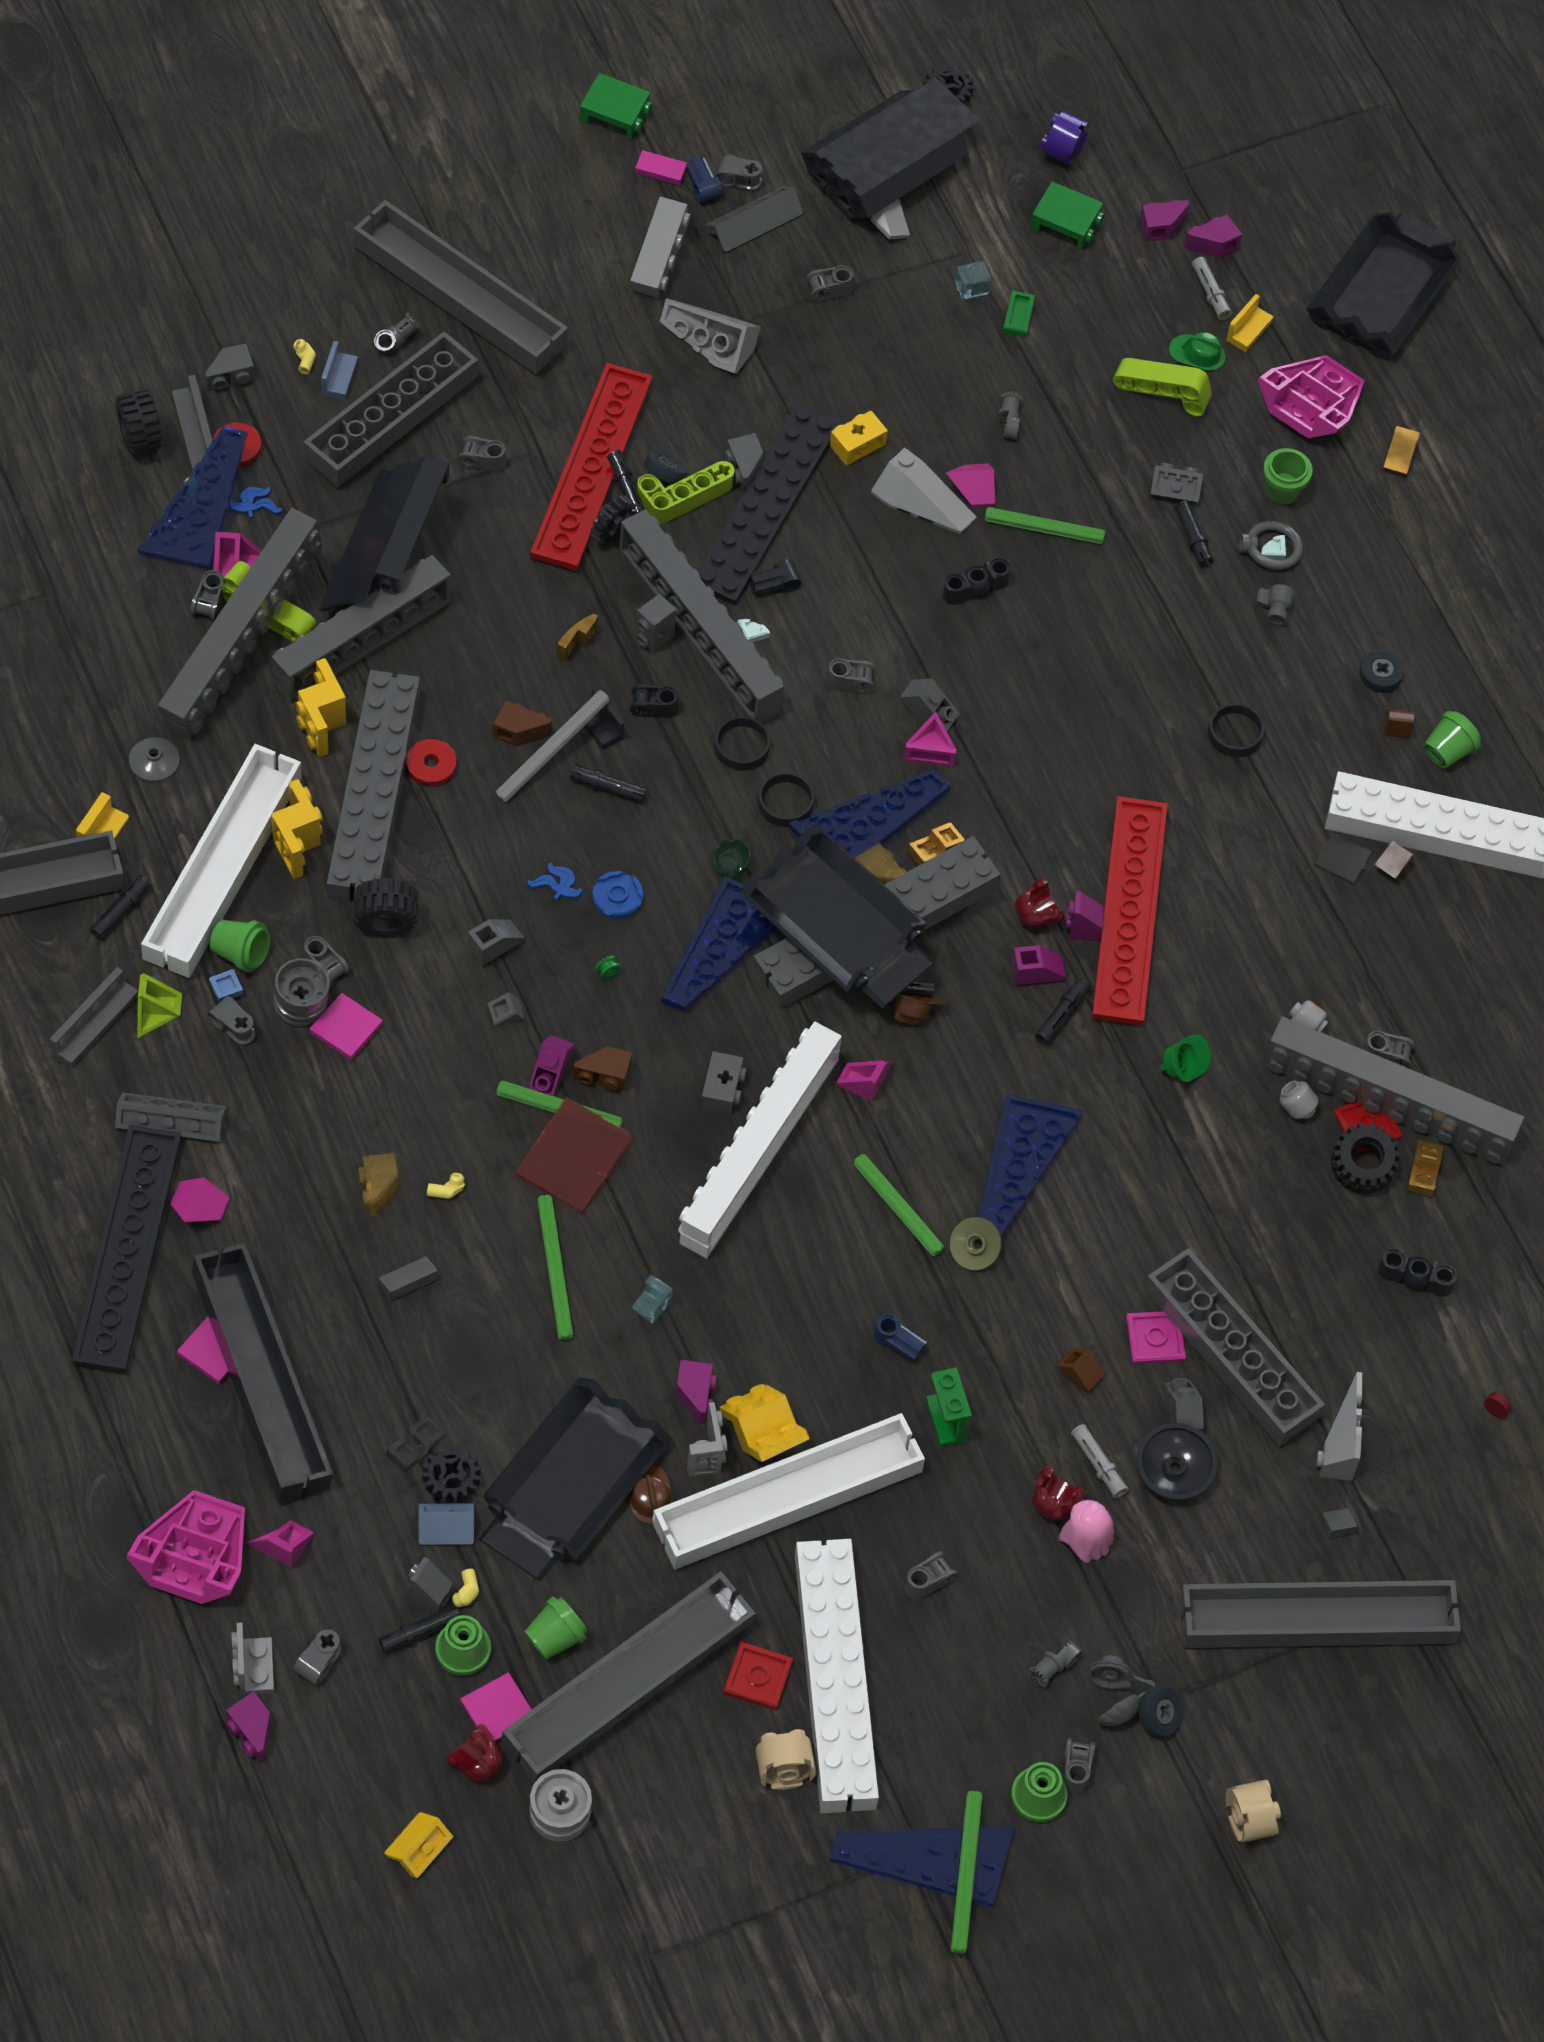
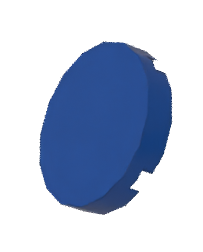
(617, 895)

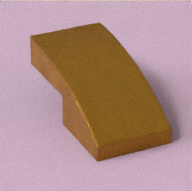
(1401, 451)
(579, 634)
(937, 842)
(1425, 1168)

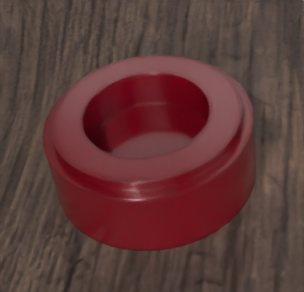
(1497, 1405)

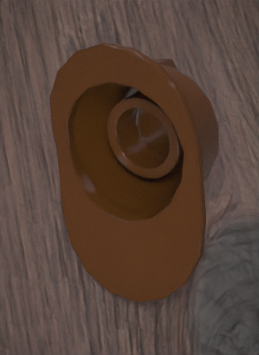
(914, 1009)
(650, 1494)

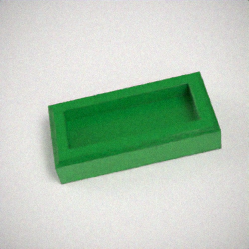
(1019, 314)

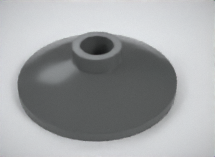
(154, 768)

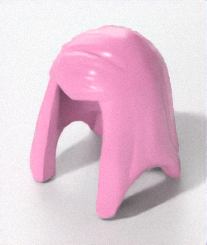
(1088, 1530)

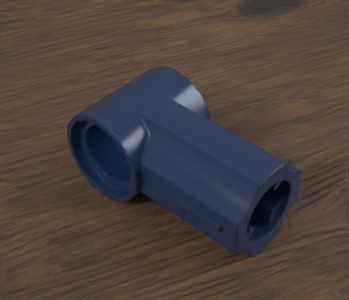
(705, 185)
(900, 1339)

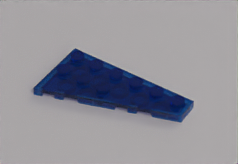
(199, 506)
(878, 816)
(721, 941)
(1024, 1149)
(926, 1857)

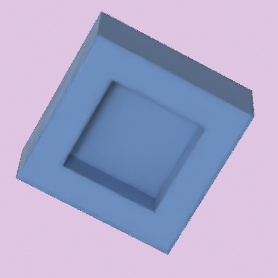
(226, 985)

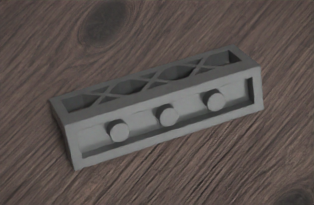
(192, 421)
(93, 1018)
(181, 1116)

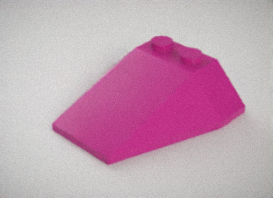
(1312, 395)
(193, 1548)

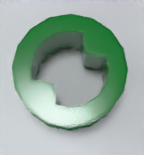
(609, 968)

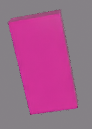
(660, 167)

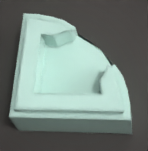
(1275, 548)
(753, 630)

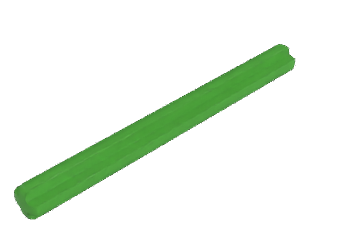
(555, 1267)
(966, 1872)

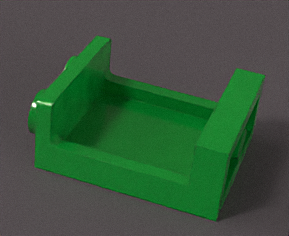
(616, 104)
(1068, 213)
(949, 1408)

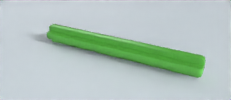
(1044, 525)
(544, 1100)
(898, 1205)

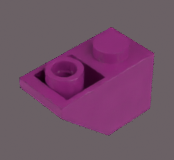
(1162, 219)
(1214, 238)
(1084, 918)
(1036, 965)
(551, 1065)
(693, 1387)
(252, 1723)

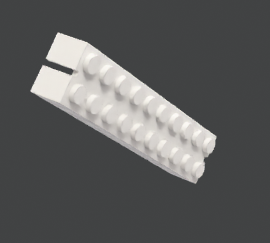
(1437, 824)
(220, 862)
(759, 1139)
(788, 1491)
(836, 1676)

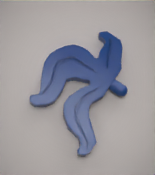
(247, 498)
(563, 889)

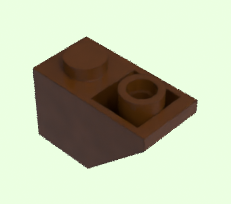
(519, 725)
(605, 1068)

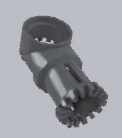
(397, 333)
(1009, 413)
(1054, 1663)

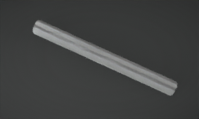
(552, 746)

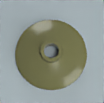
(963, 1243)

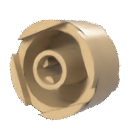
(785, 1759)
(1252, 1811)

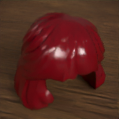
(1037, 906)
(1054, 1496)
(477, 1756)

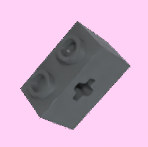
(655, 623)
(721, 1096)

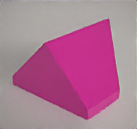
(975, 483)
(233, 548)
(931, 744)
(864, 1077)
(199, 1201)
(284, 1543)

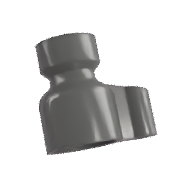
(1279, 600)

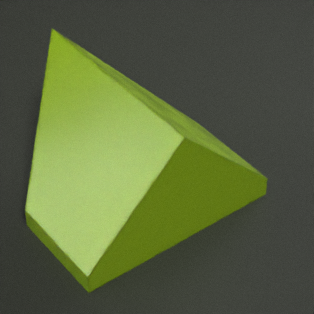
(156, 1004)

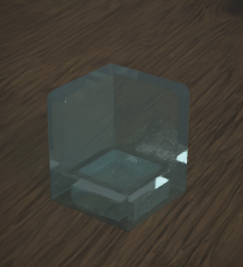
(973, 280)
(653, 1299)

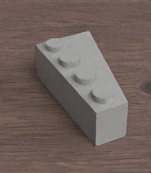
(660, 247)

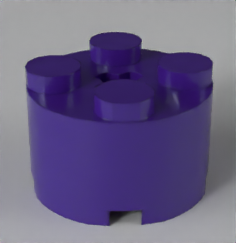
(1065, 137)

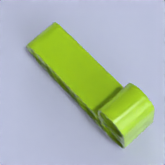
(1166, 380)
(716, 479)
(289, 622)

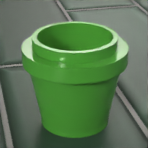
(1286, 474)
(1452, 739)
(241, 943)
(556, 1628)
(463, 1656)
(1036, 1802)

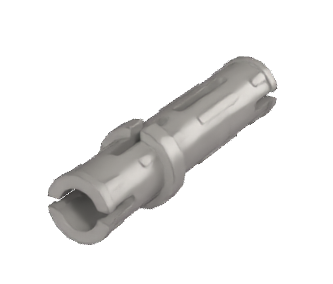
(1215, 295)
(1105, 1470)

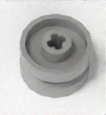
(560, 1805)

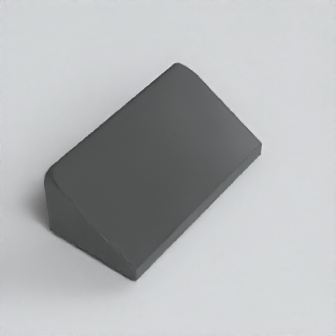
(408, 1278)

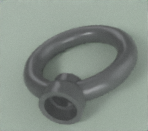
(1249, 542)

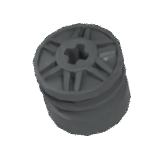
(301, 980)

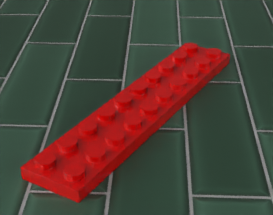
(588, 471)
(1129, 911)

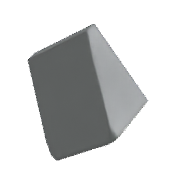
(505, 1009)
(1339, 1523)

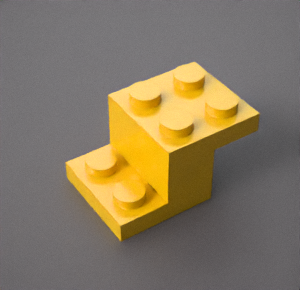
(321, 708)
(296, 828)
(763, 1422)

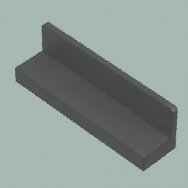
(756, 218)

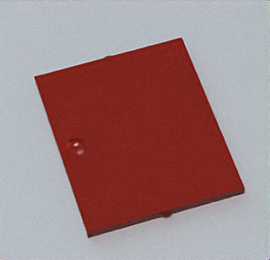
(574, 1155)

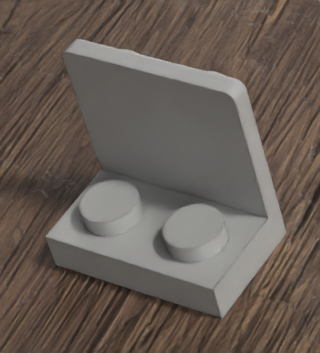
(707, 1456)
(252, 1663)

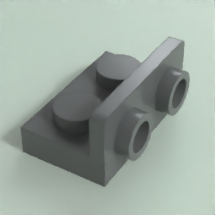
(1176, 483)

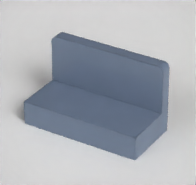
(338, 373)
(446, 1524)

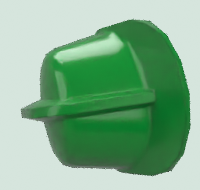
(1198, 351)
(1187, 1058)

